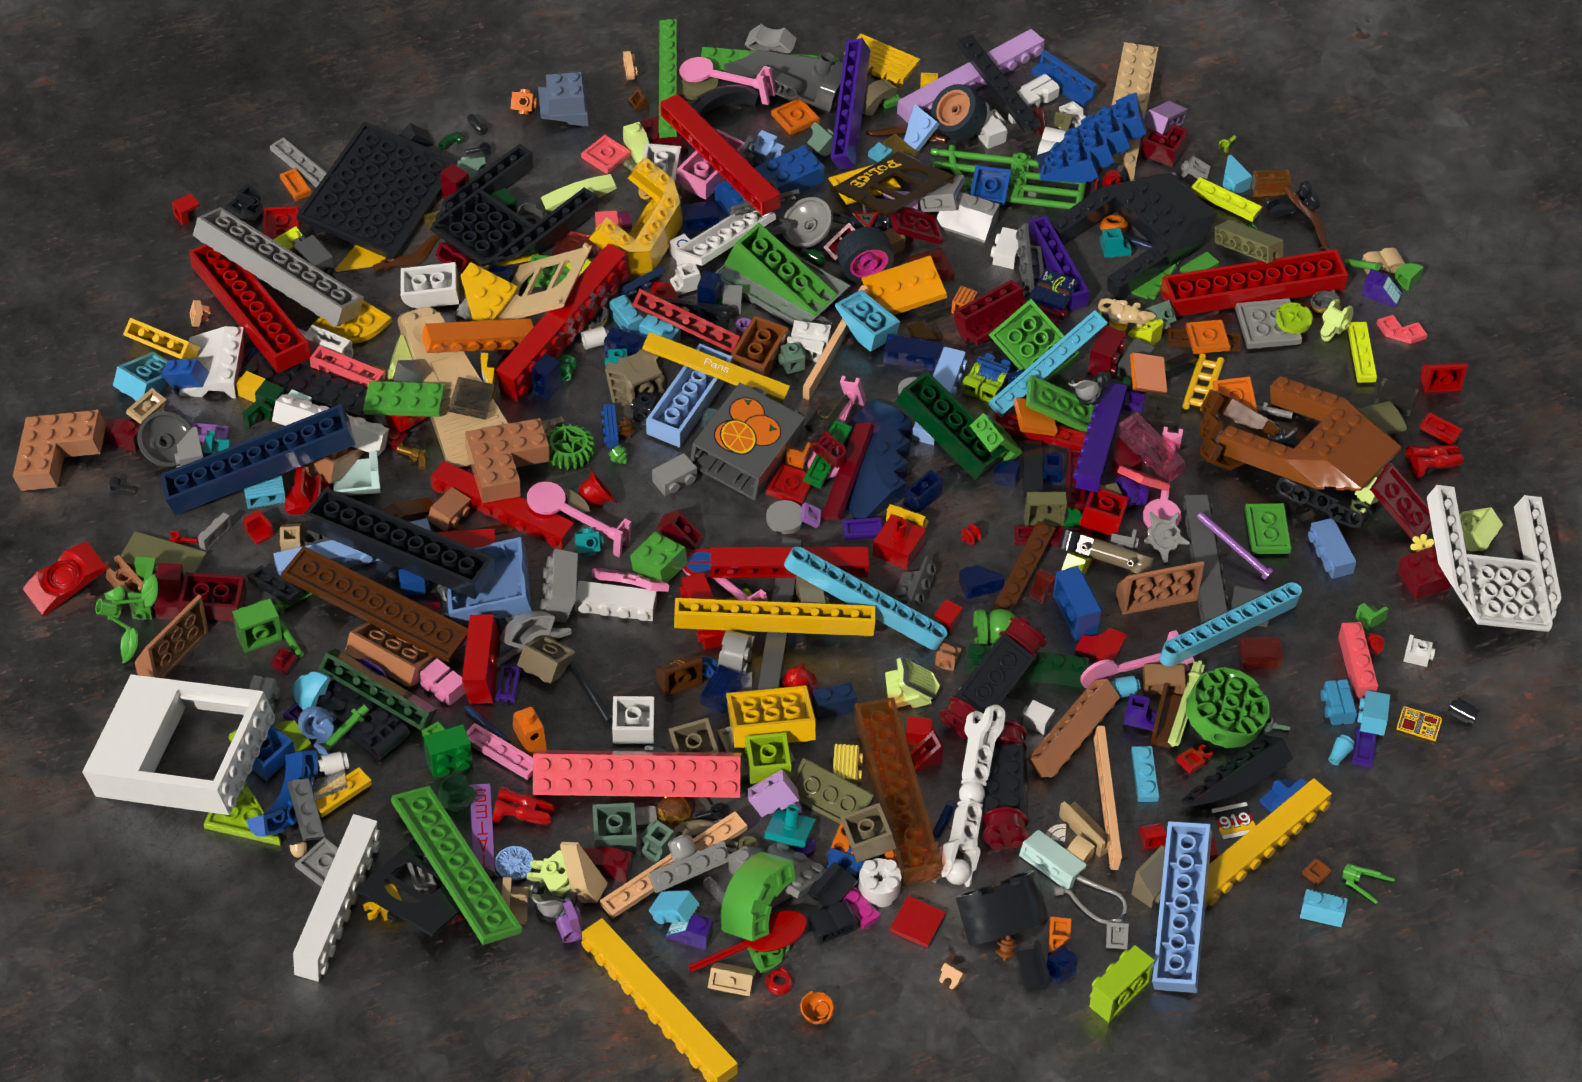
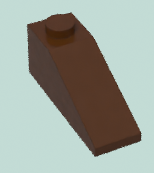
(410, 510)

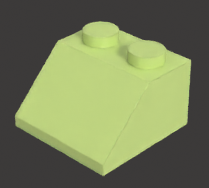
(1479, 528)

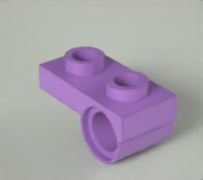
(570, 924)

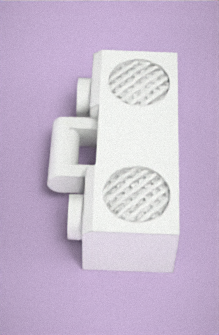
(994, 130)

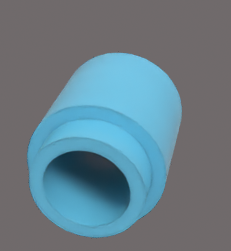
(1126, 685)

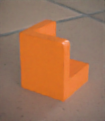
(797, 457)

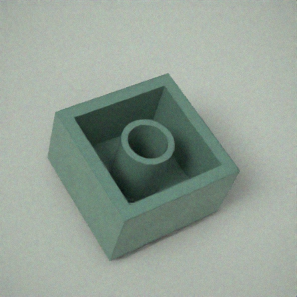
(615, 826)

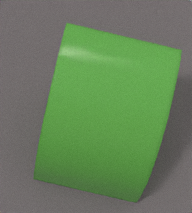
(1408, 275)

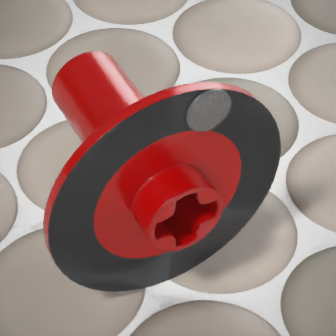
(1110, 175)

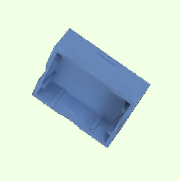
(506, 591)

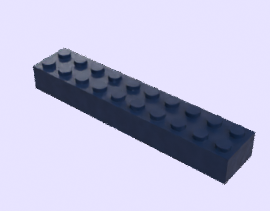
(257, 459)

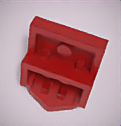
(304, 492)

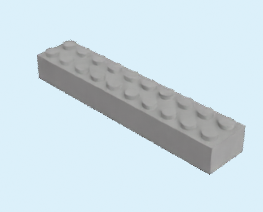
(278, 266)

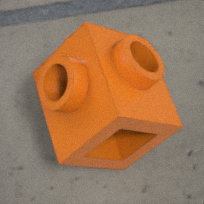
(517, 101)

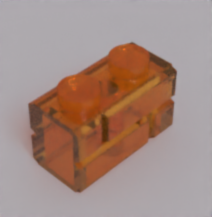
(1270, 182)

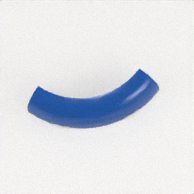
(282, 813)

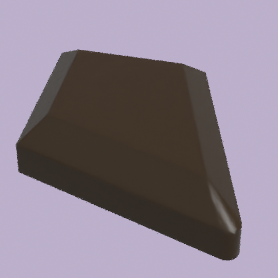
(922, 331)

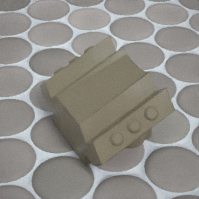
(635, 374)

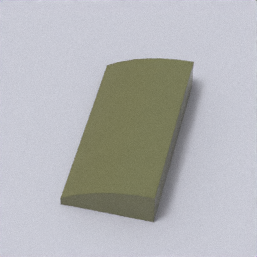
(1385, 416)

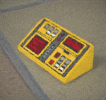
(1419, 723)

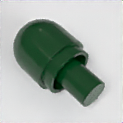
(814, 256)

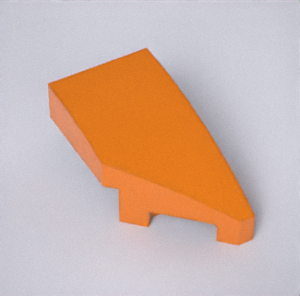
(1058, 933)

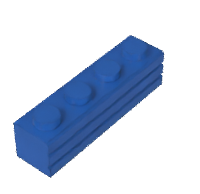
(610, 423)

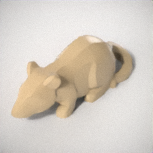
(1121, 313)

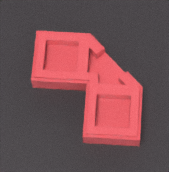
(1408, 334)

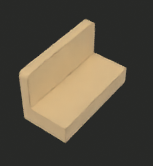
(731, 978)

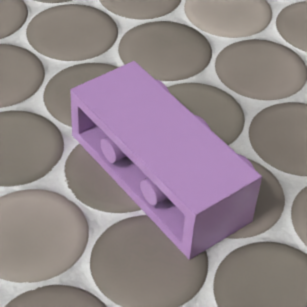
(1164, 115)

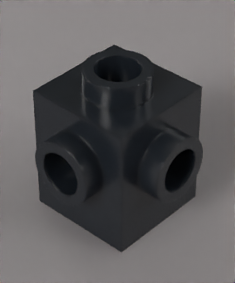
(643, 406)

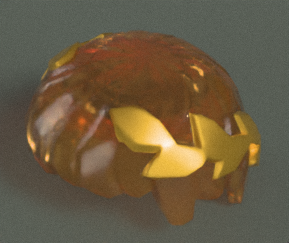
(673, 810)

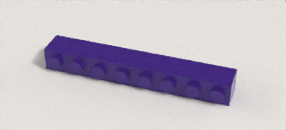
(850, 104)
(1099, 438)

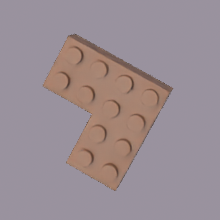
(49, 440)
(499, 450)

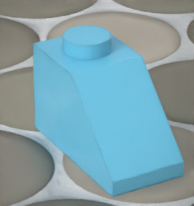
(1236, 177)

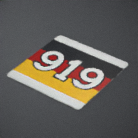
(1233, 820)

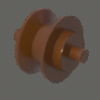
(627, 427)

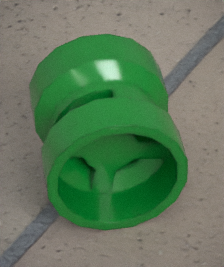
(568, 365)

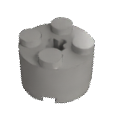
(736, 651)

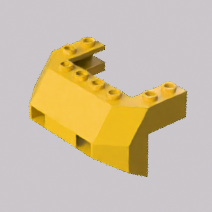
(655, 226)

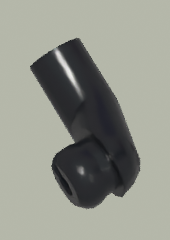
(480, 129)

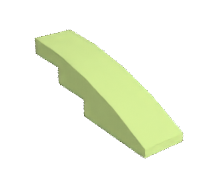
(598, 185)

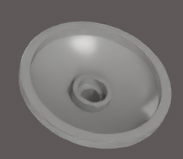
(806, 214)

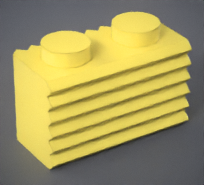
(847, 761)

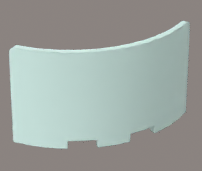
(360, 478)

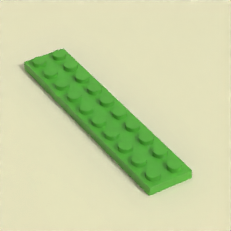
(456, 865)

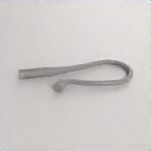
(1060, 891)

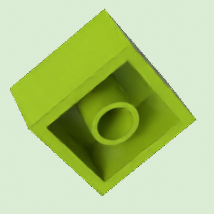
(766, 756)

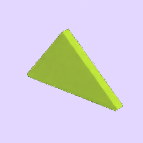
(236, 822)

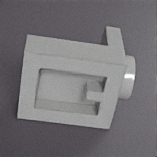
(1195, 167)
(1117, 934)

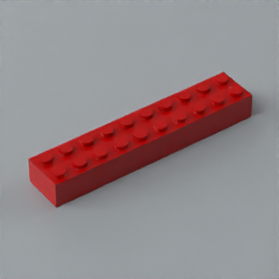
(1254, 281)
(251, 308)
(561, 325)

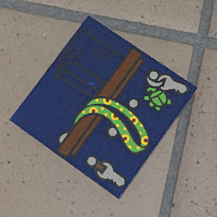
(1054, 290)

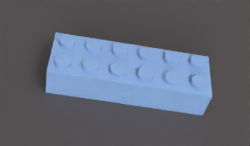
(684, 402)

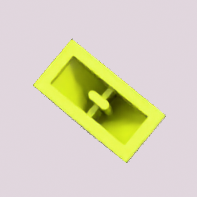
(1149, 332)

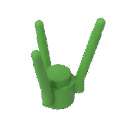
(1354, 873)

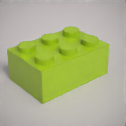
(1121, 983)

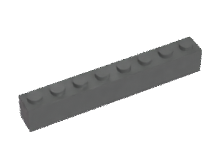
(1202, 547)

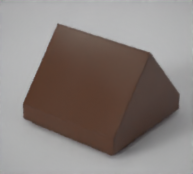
(639, 100)

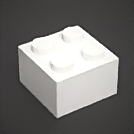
(633, 720)

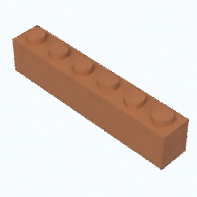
(1073, 728)

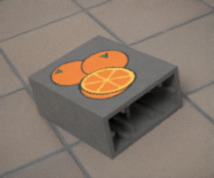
(747, 440)

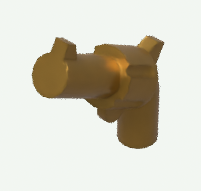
(414, 454)

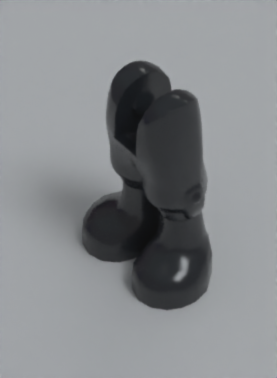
(1283, 206)

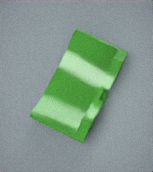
(750, 893)

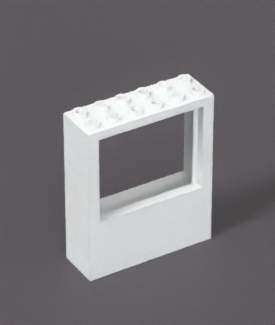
(142, 727)

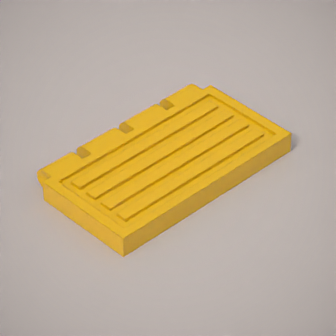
(889, 61)

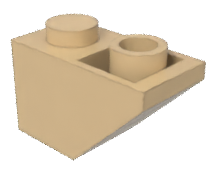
(290, 536)

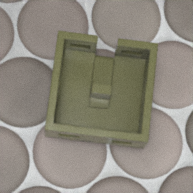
(1046, 508)

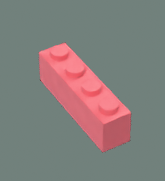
(1357, 659)

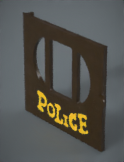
(859, 185)

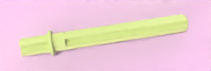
(1181, 716)

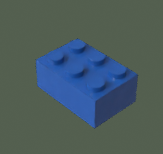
(1077, 602)

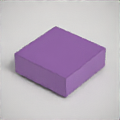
(810, 515)

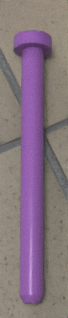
(1236, 546)

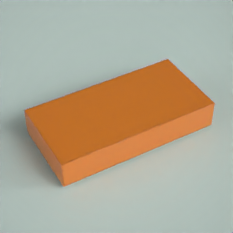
(295, 184)

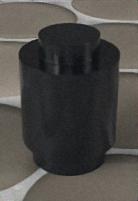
(1463, 711)

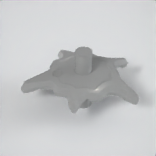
(1164, 535)

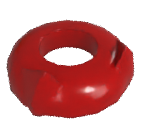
(779, 989)

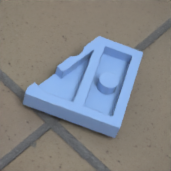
(920, 128)

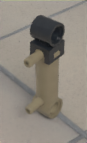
(1104, 551)

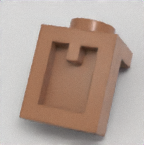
(948, 657)

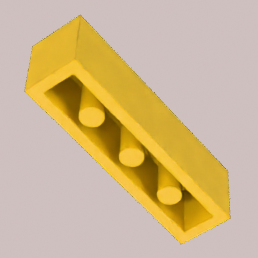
(160, 340)

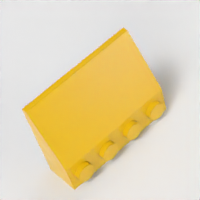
(770, 713)

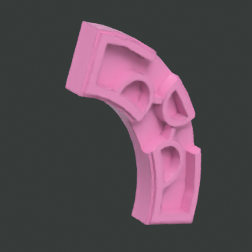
(630, 578)

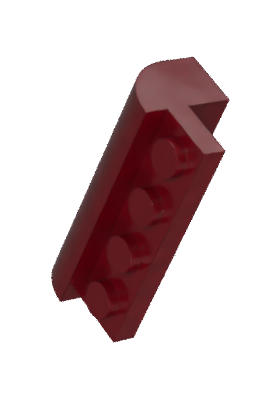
(988, 312)

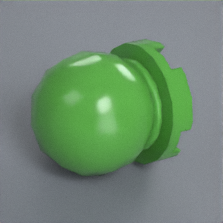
(990, 624)

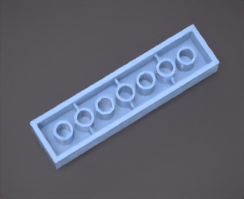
(1182, 907)

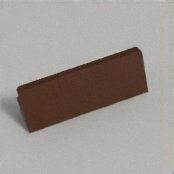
(1165, 718)

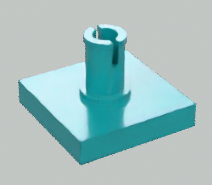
(790, 827)

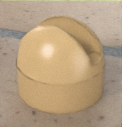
(298, 849)

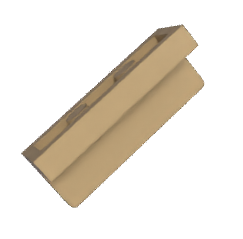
(1084, 826)

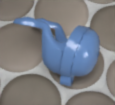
(317, 724)

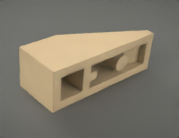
(582, 873)

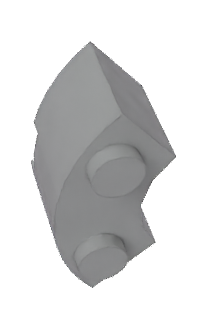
(770, 40)
(527, 627)

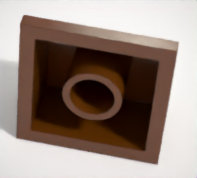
(679, 675)

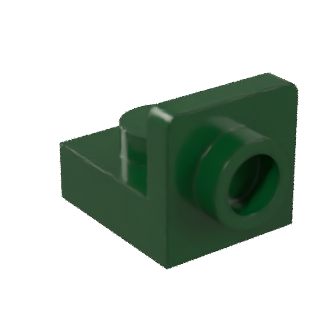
(255, 412)

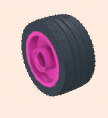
(864, 253)

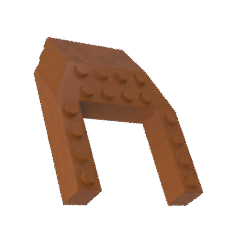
(1339, 452)

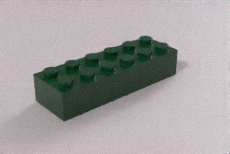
(948, 424)

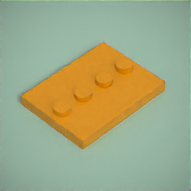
(906, 286)

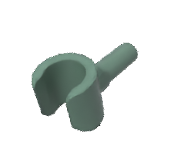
(1269, 725)

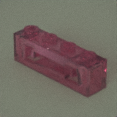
(1132, 431)

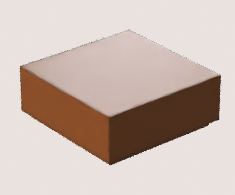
(1317, 872)

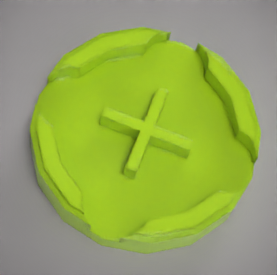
(1293, 318)

